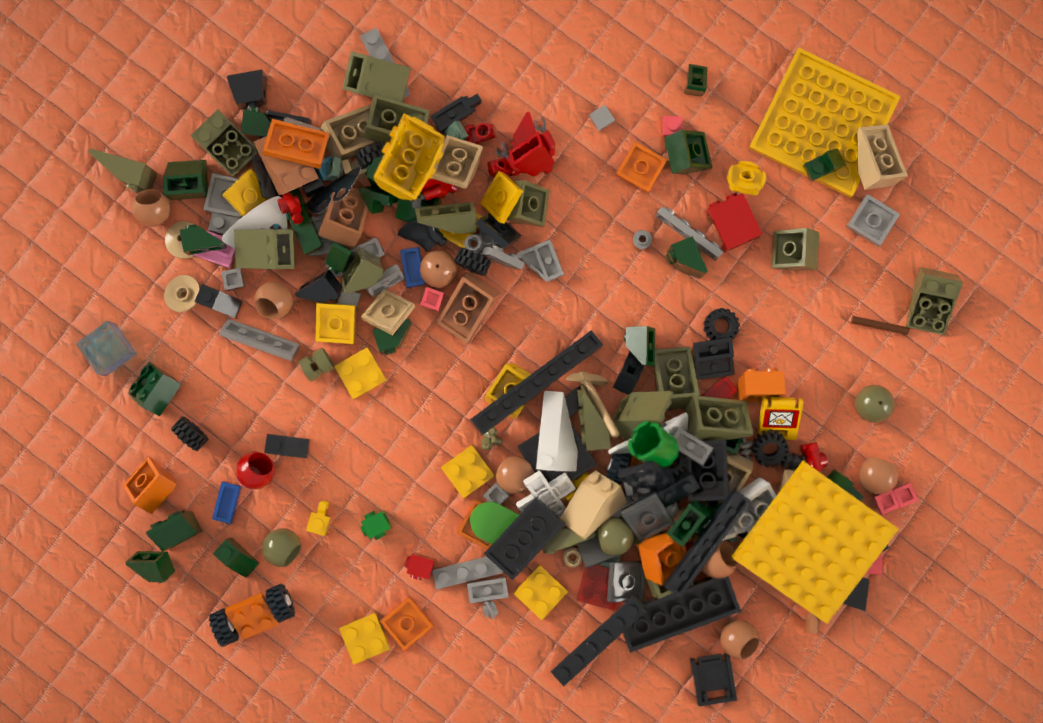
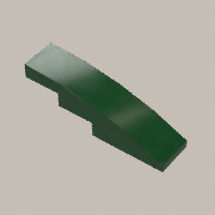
(306, 230)

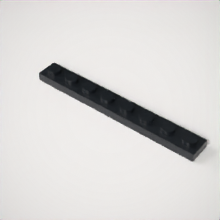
(536, 383)

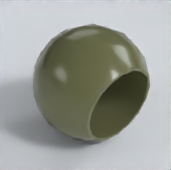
(868, 403)
(615, 536)
(281, 547)

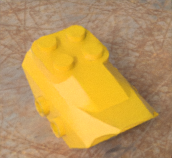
(409, 158)

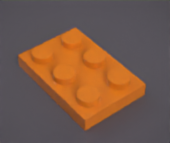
(296, 143)

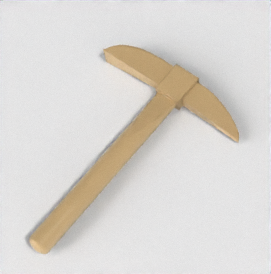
(588, 380)

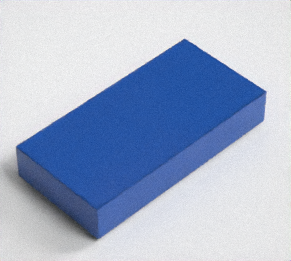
(411, 265)
(226, 502)

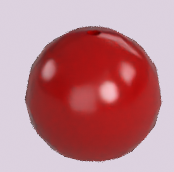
(255, 470)

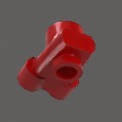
(476, 133)
(500, 165)
(291, 205)
(813, 457)

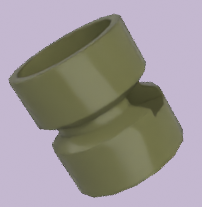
(321, 359)

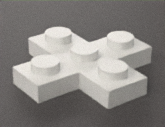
(548, 492)

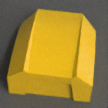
(505, 381)

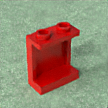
(734, 221)

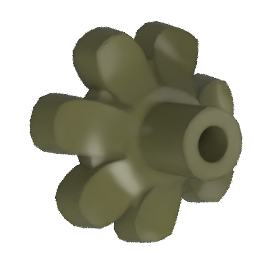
(490, 439)

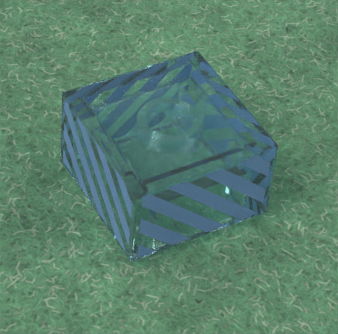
(106, 348)

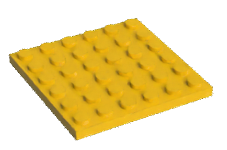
(821, 111)
(814, 542)

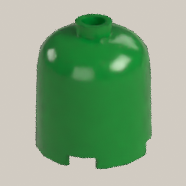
(653, 443)

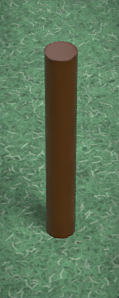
(880, 325)

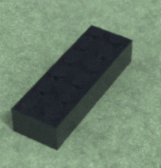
(671, 615)

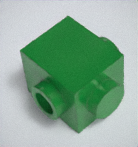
(375, 525)

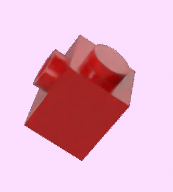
(419, 566)

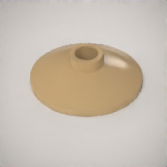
(172, 241)
(177, 289)

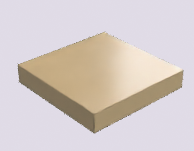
(388, 311)

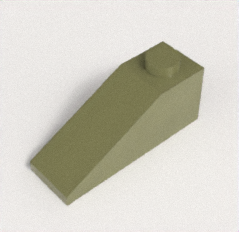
(449, 217)
(564, 539)

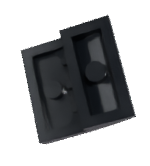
(713, 358)

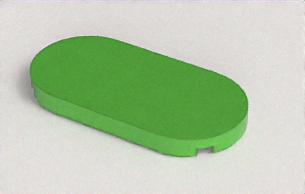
(491, 520)

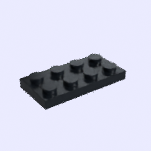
(524, 538)

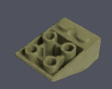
(375, 76)
(225, 142)
(264, 248)
(933, 300)
(640, 408)
(595, 432)

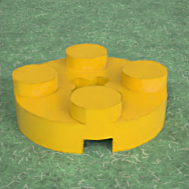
(738, 183)

